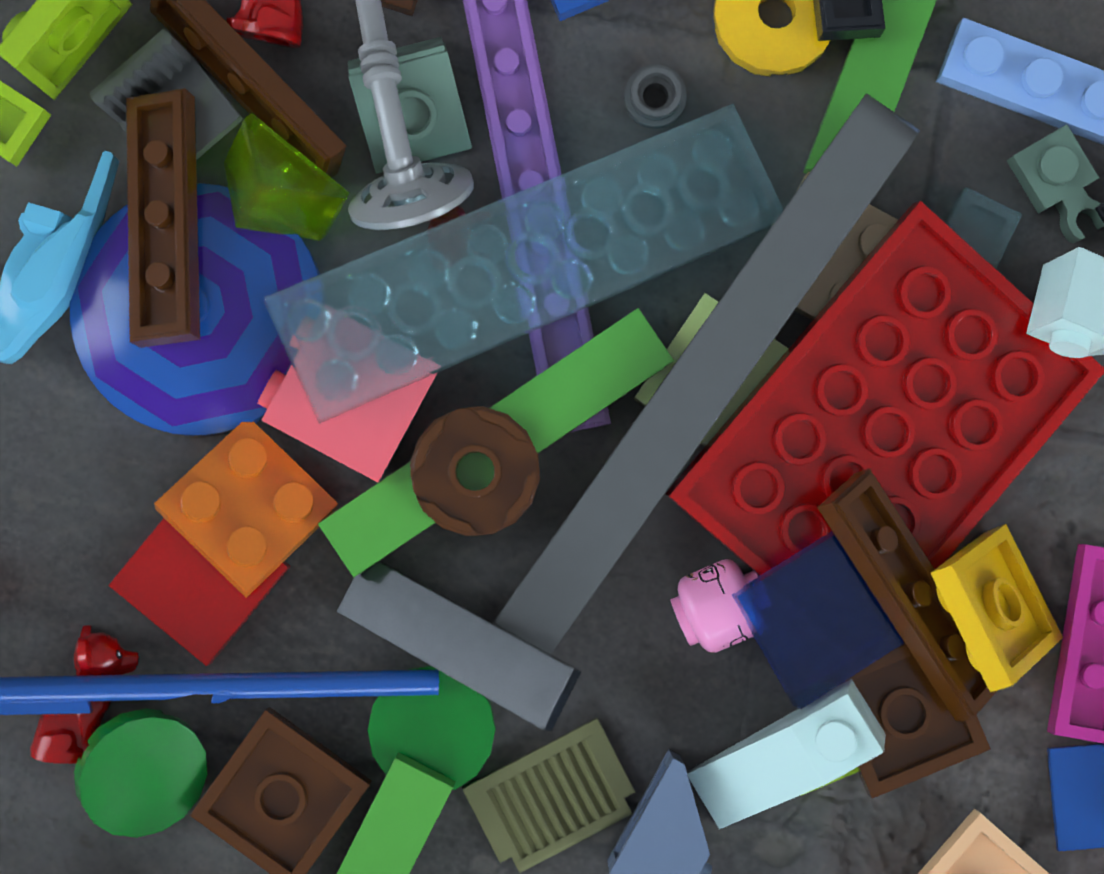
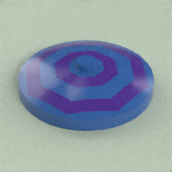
(200, 383)

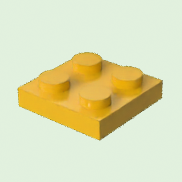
(996, 608)

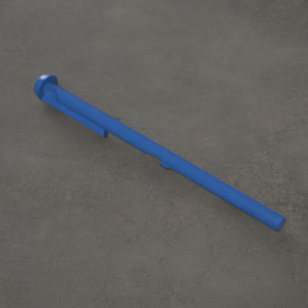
(76, 693)

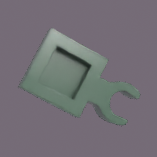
(1056, 174)

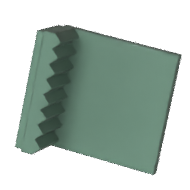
(427, 101)

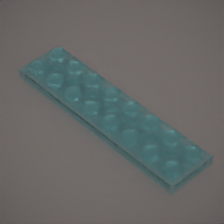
(522, 262)

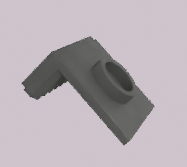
(163, 67)

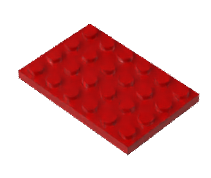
(900, 373)

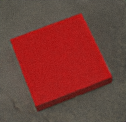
(187, 593)

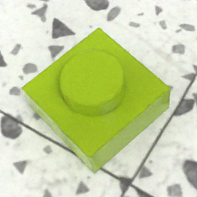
(19, 123)

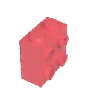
(359, 438)

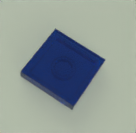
(816, 620)

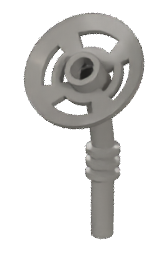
(413, 195)

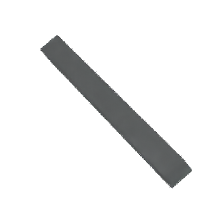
(708, 374)

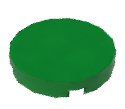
(440, 731)
(140, 773)

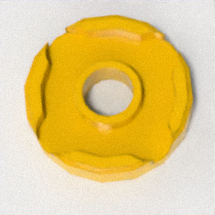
(764, 48)

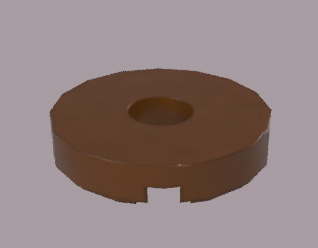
(436, 465)

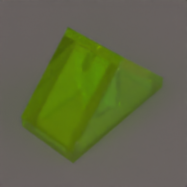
(277, 186)

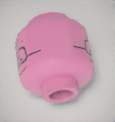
(707, 606)

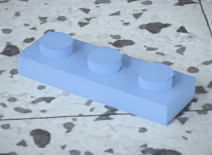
(1025, 79)

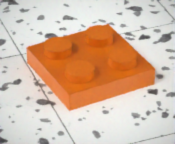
(246, 506)

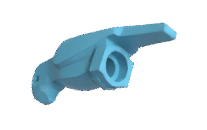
(48, 263)

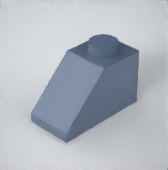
(664, 828)

